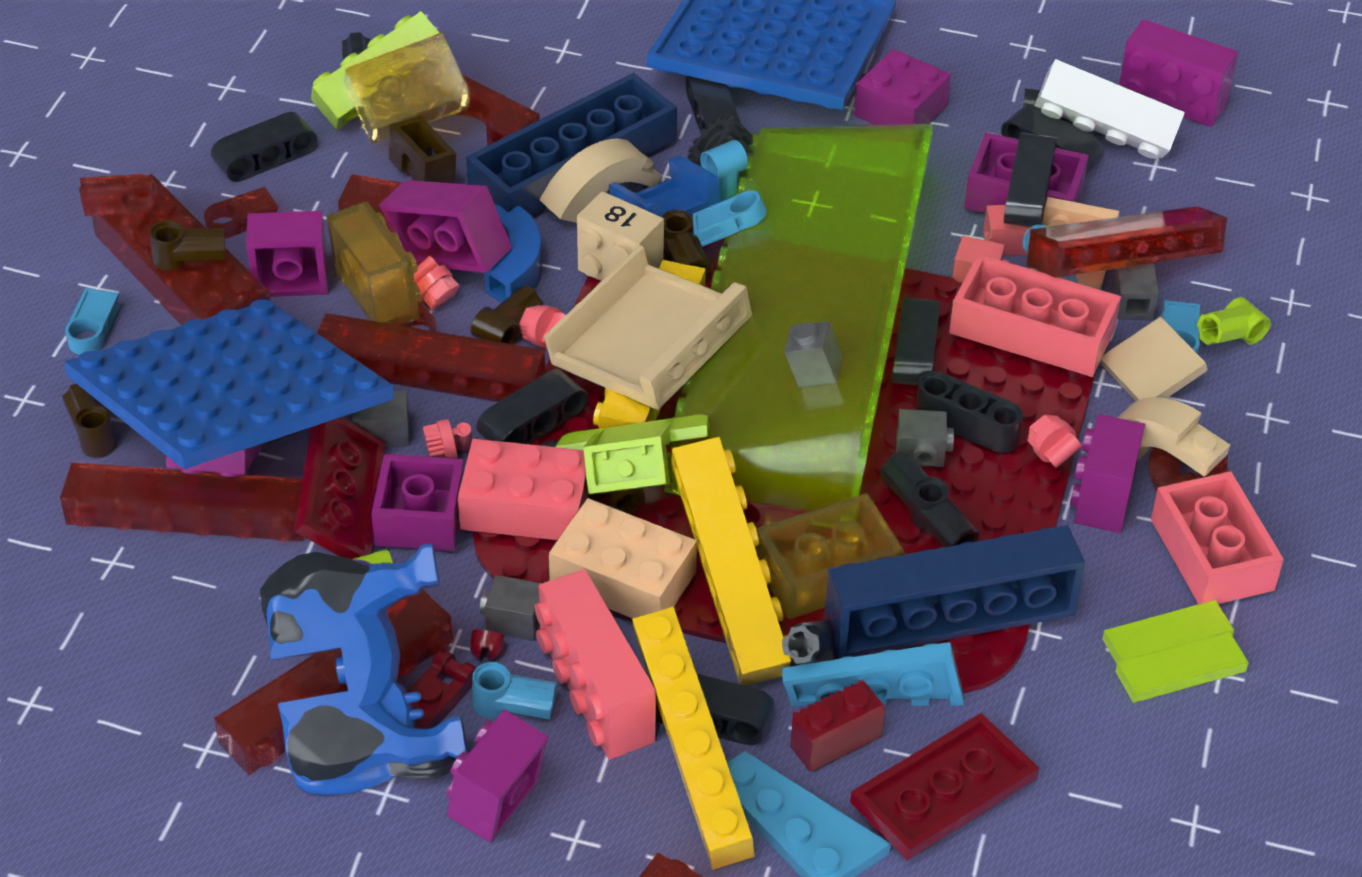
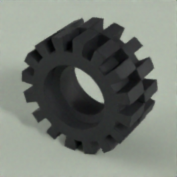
(718, 133)

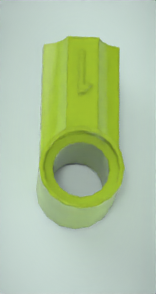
(1236, 321)

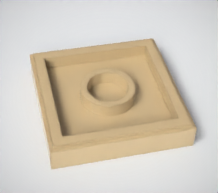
(1153, 362)

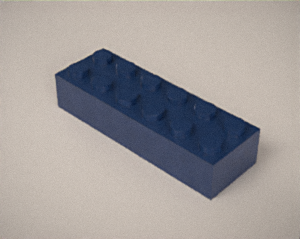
(528, 159)
(953, 591)

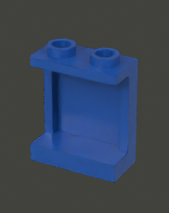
(687, 190)

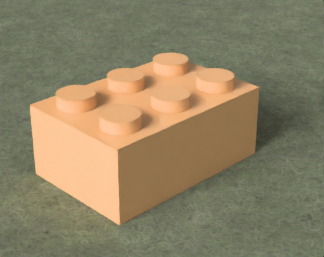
(627, 558)

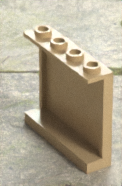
(645, 330)

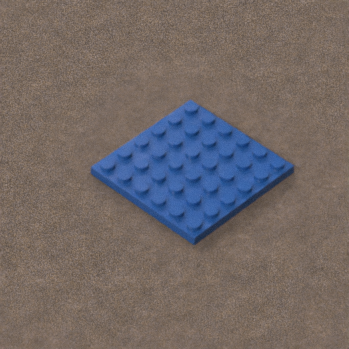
(775, 46)
(227, 382)

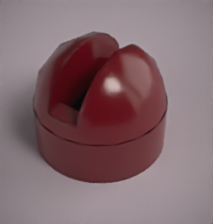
(486, 641)

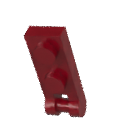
(437, 696)

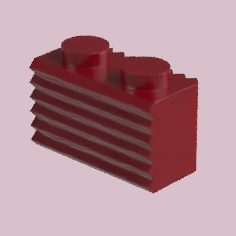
(836, 725)

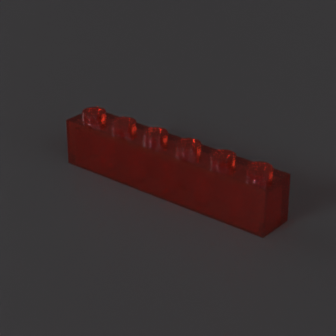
(1126, 241)
(435, 358)
(181, 501)
(254, 727)

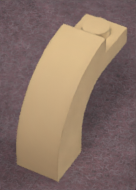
(592, 172)
(1176, 430)

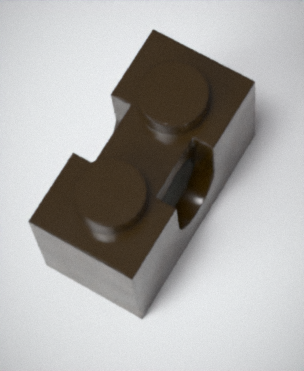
(412, 152)

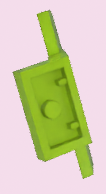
(632, 453)

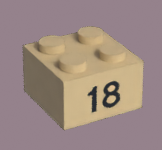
(611, 231)

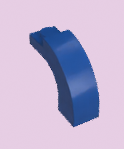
(522, 262)

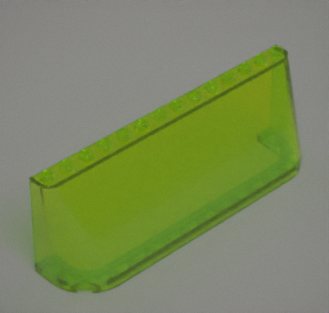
(824, 252)

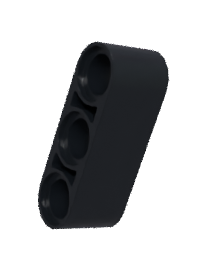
(709, 101)
(1033, 121)
(263, 146)
(1030, 180)
(915, 340)
(533, 409)
(971, 411)
(736, 710)

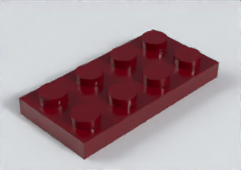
(340, 488)
(944, 786)

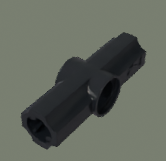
(928, 501)

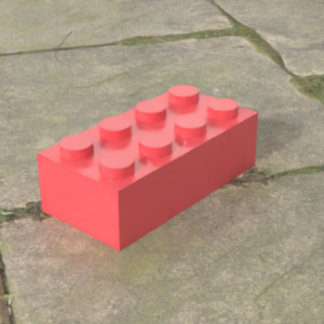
(1034, 315)
(596, 664)

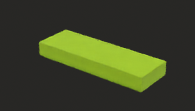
(1166, 631)
(1181, 667)

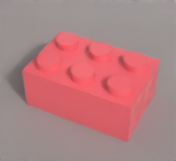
(521, 489)
(1216, 539)

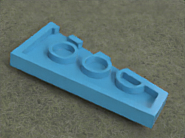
(892, 674)
(801, 826)

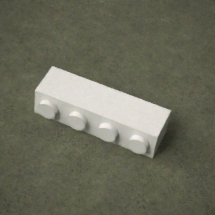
(1109, 110)

